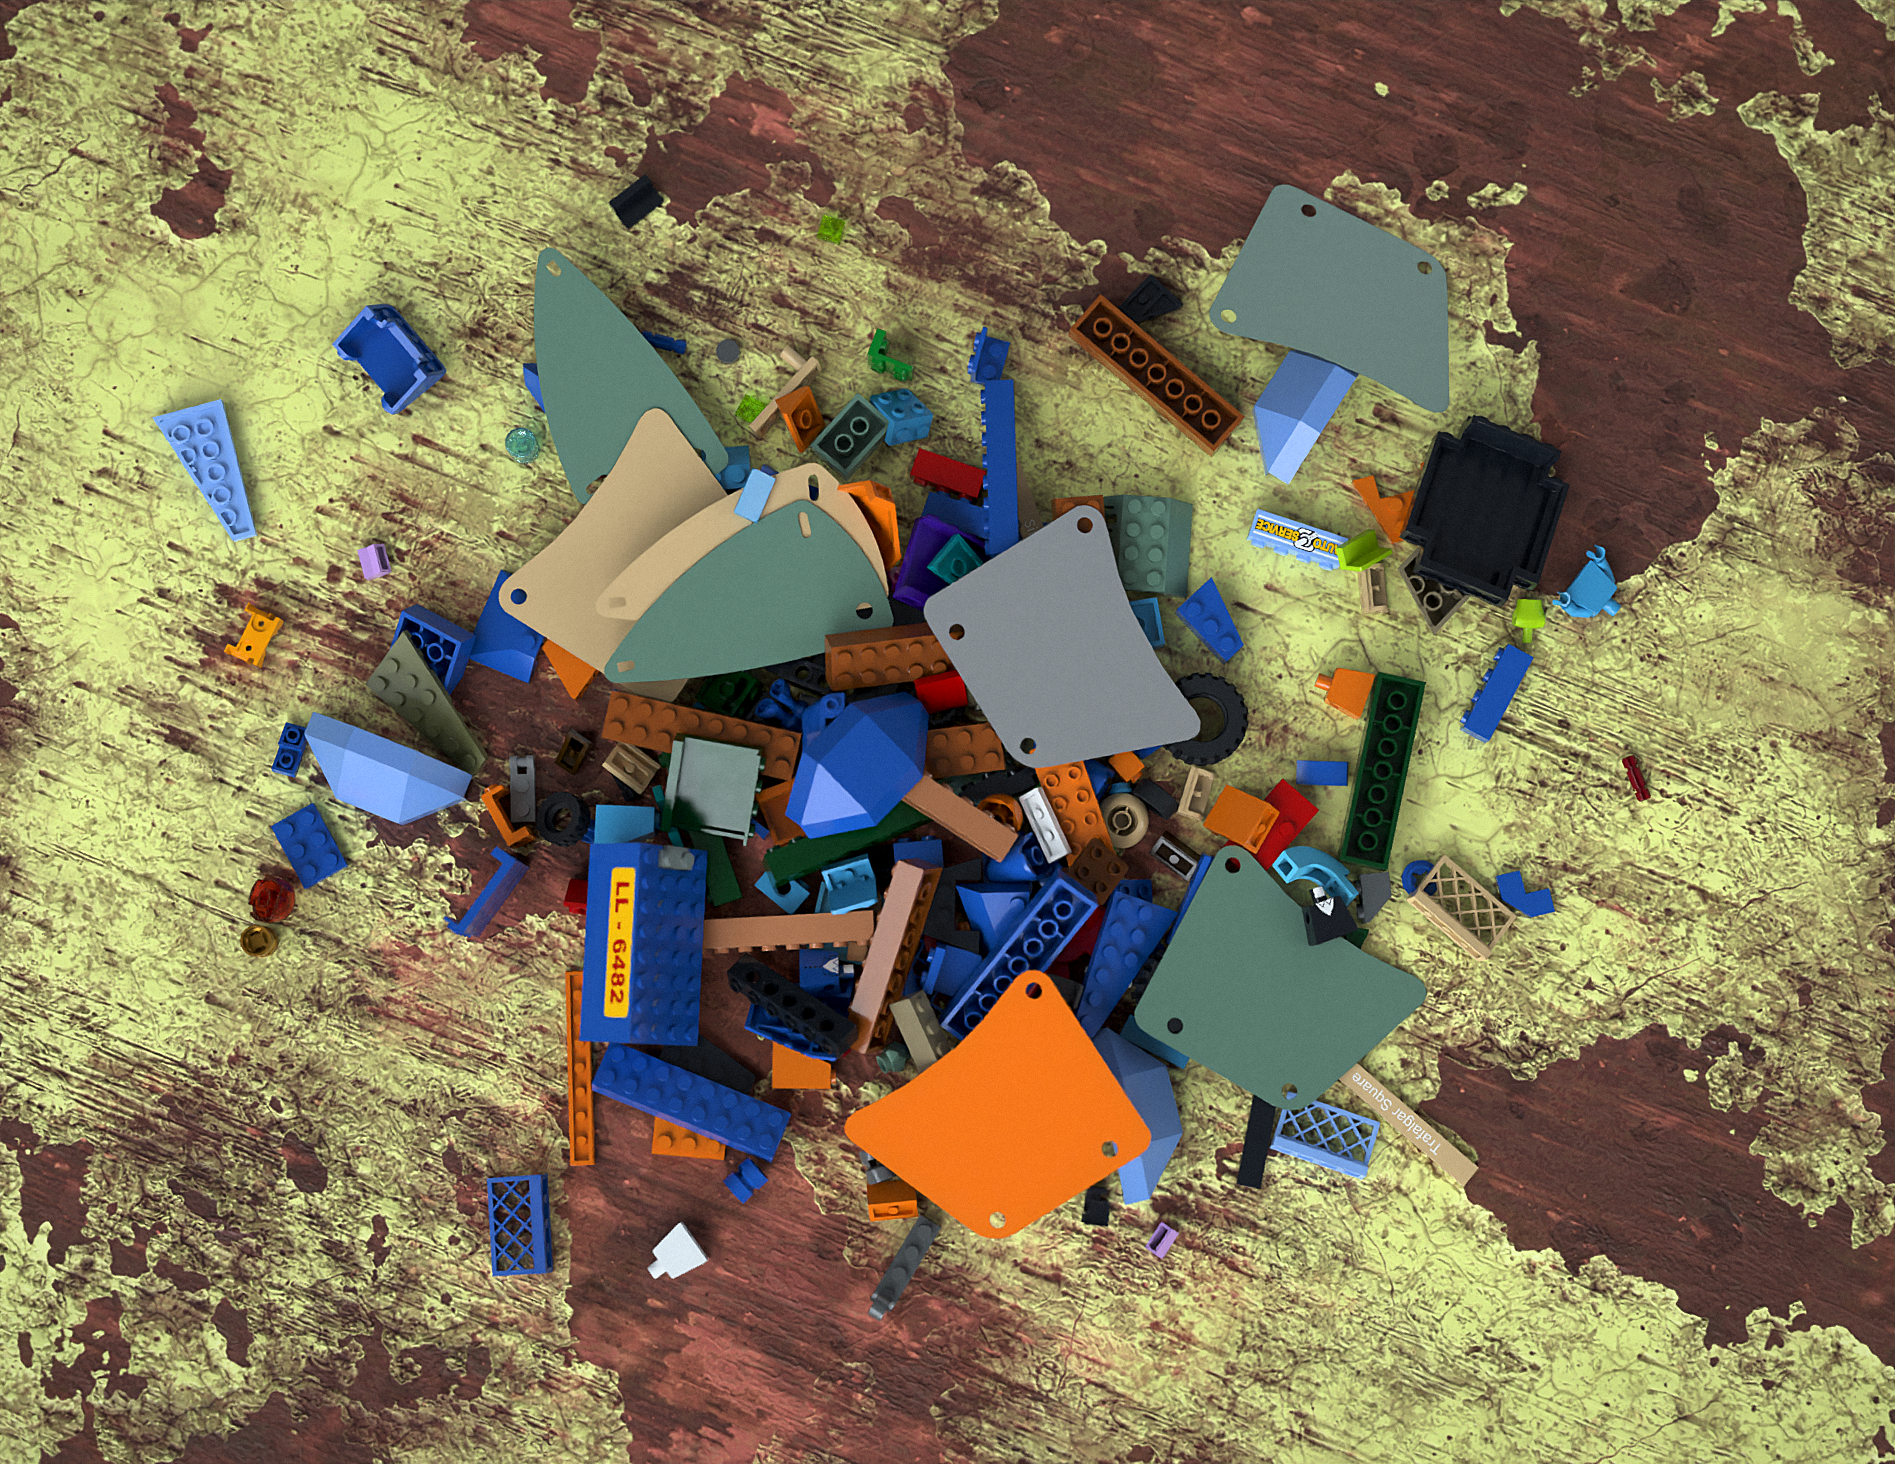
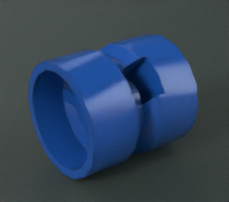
(745, 1180)

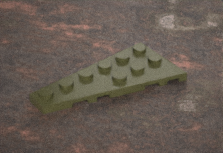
(422, 700)

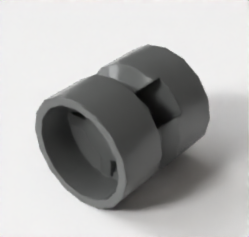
(875, 1173)

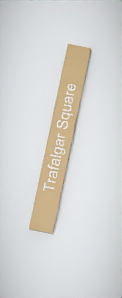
(1409, 1124)

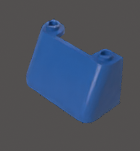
(390, 355)
(820, 715)

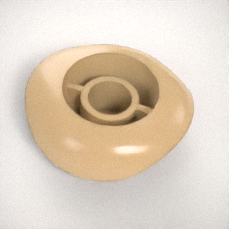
(1125, 819)

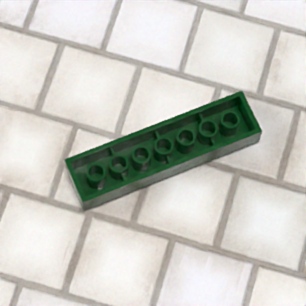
(1381, 771)
(809, 855)

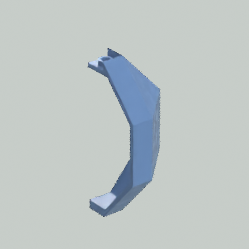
(1297, 409)
(382, 773)
(1151, 1093)

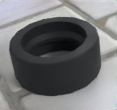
(1155, 798)

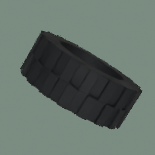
(547, 815)

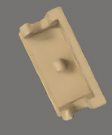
(1373, 590)
(1195, 793)

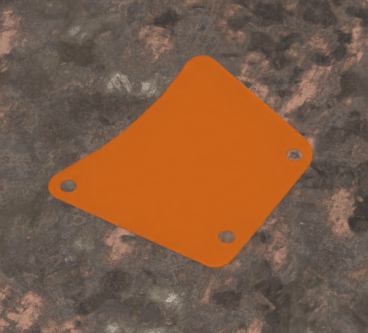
(1007, 1116)

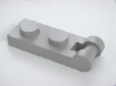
(522, 789)

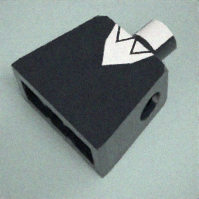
(1326, 918)

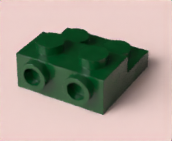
(730, 693)

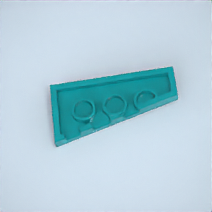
(954, 560)

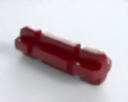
(1636, 778)

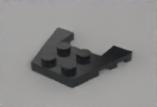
(942, 910)

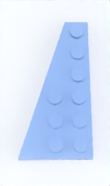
(208, 453)

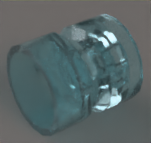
(522, 445)

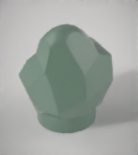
(893, 1057)

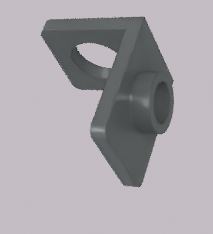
(1069, 989)

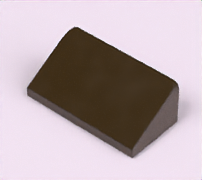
(1175, 855)

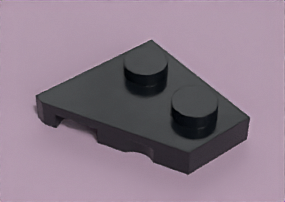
(1149, 301)

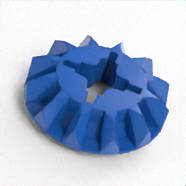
(1417, 867)

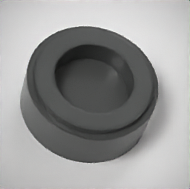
(728, 351)

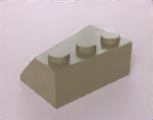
(1432, 598)

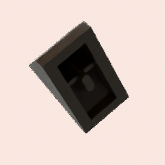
(574, 752)

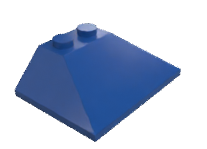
(503, 640)

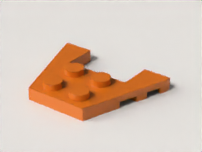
(1388, 511)

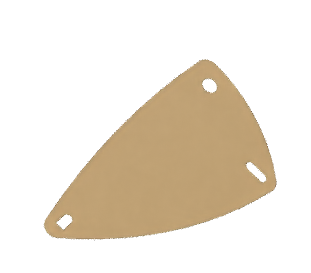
(703, 532)

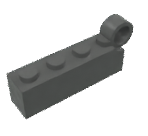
(903, 1266)

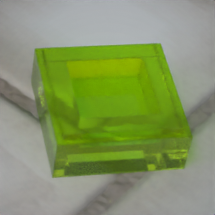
(831, 230)
(749, 409)

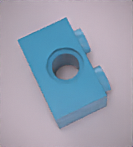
(790, 902)

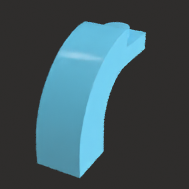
(1316, 866)

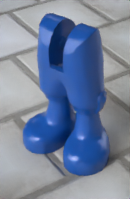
(770, 709)

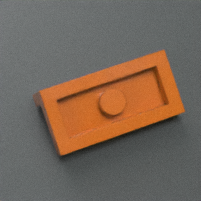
(891, 1200)

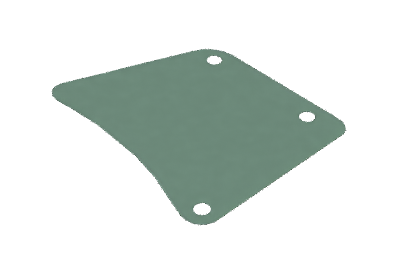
(1341, 295)
(1261, 998)

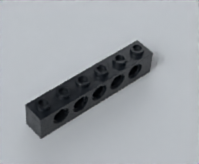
(841, 1031)

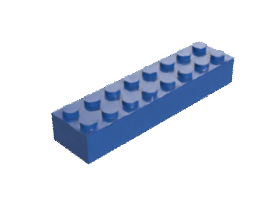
(1027, 945)
(691, 1101)

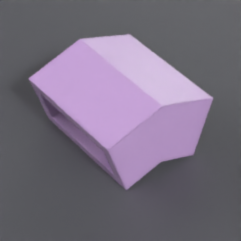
(374, 561)
(1166, 1242)

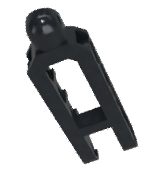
(790, 670)

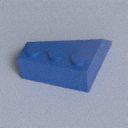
(442, 643)
(993, 909)

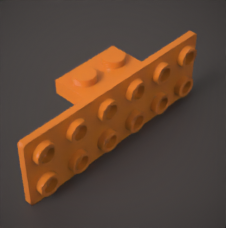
(1074, 805)

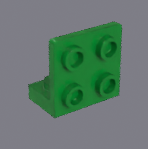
(880, 362)

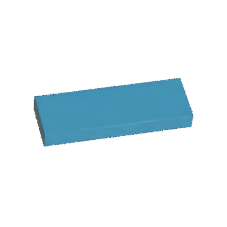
(1137, 1036)

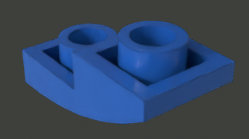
(290, 751)
(1322, 773)

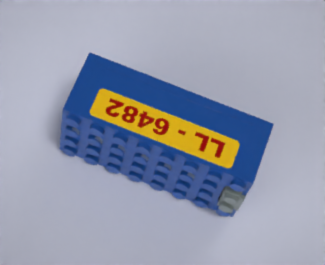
(643, 944)

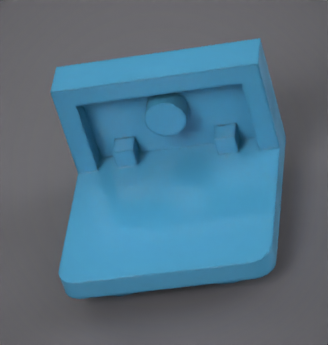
(906, 416)
(850, 884)

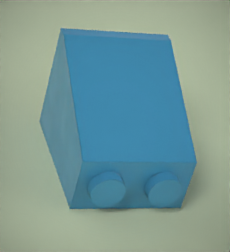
(626, 824)

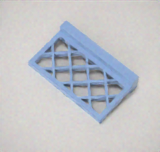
(1322, 1156)

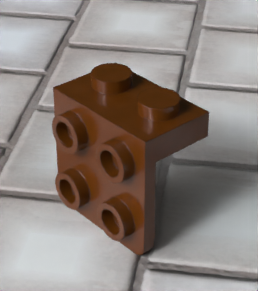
(1097, 870)

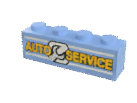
(1296, 539)

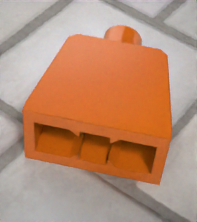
(1346, 690)

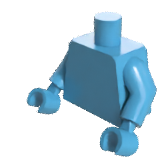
(1590, 589)

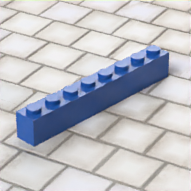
(1000, 465)

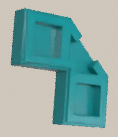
(674, 833)

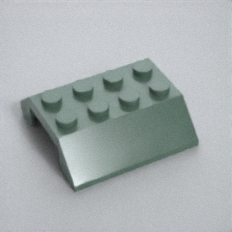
(1151, 542)

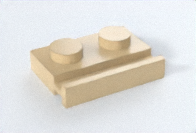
(631, 766)

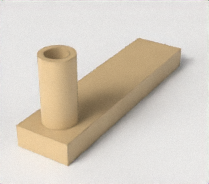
(806, 374)

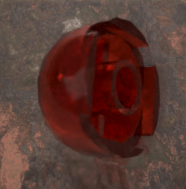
(272, 899)

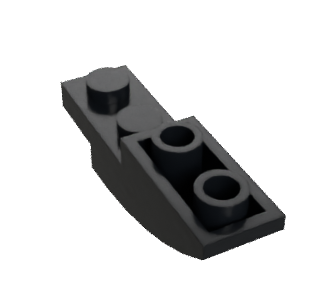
(994, 783)

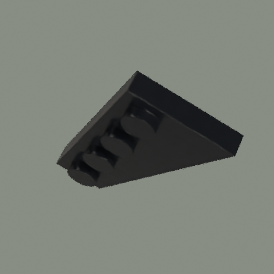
(710, 1063)

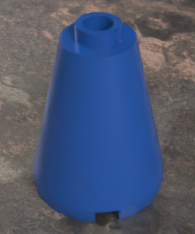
(1022, 863)

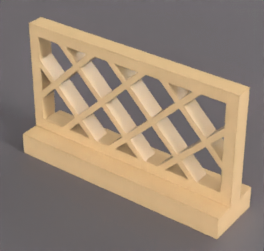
(1448, 923)

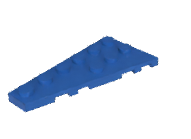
(1122, 946)

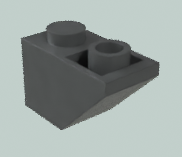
(1373, 893)

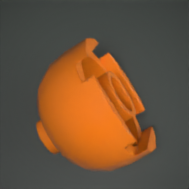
(1004, 809)

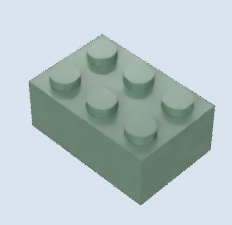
(851, 437)

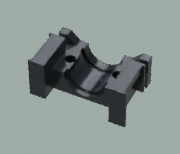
(1095, 1209)

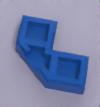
(1513, 893)

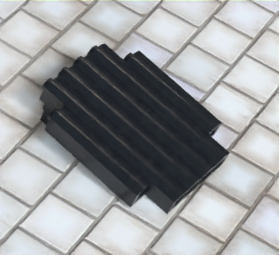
(1485, 510)

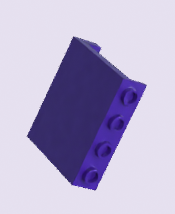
(927, 538)

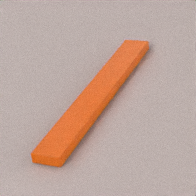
(579, 1077)

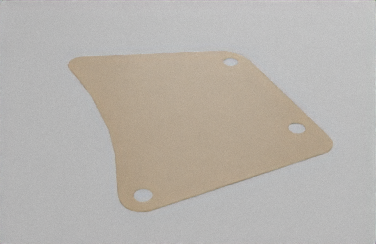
(642, 499)

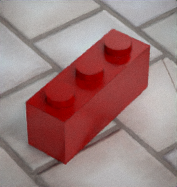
(947, 475)

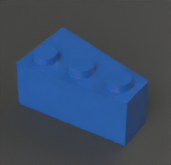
(1210, 621)

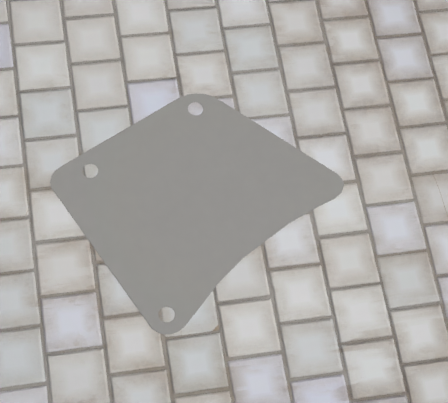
(1060, 649)

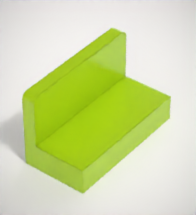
(1361, 552)

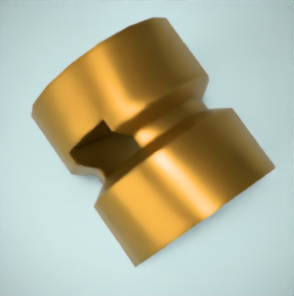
(259, 941)

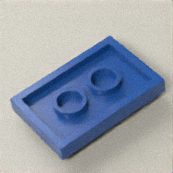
(309, 846)

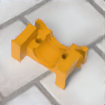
(255, 636)

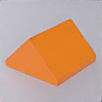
(801, 416)

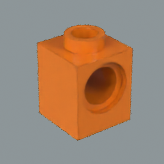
(1126, 766)

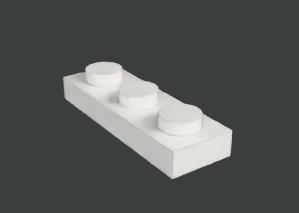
(1045, 824)

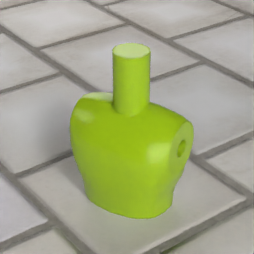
(1529, 616)

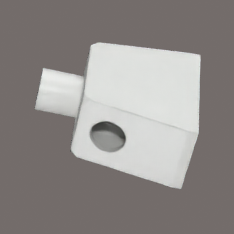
(677, 1253)

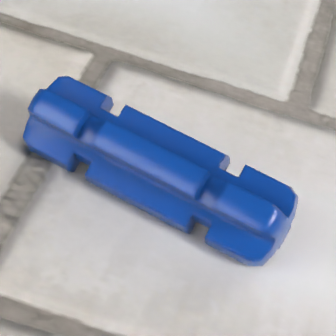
(665, 342)

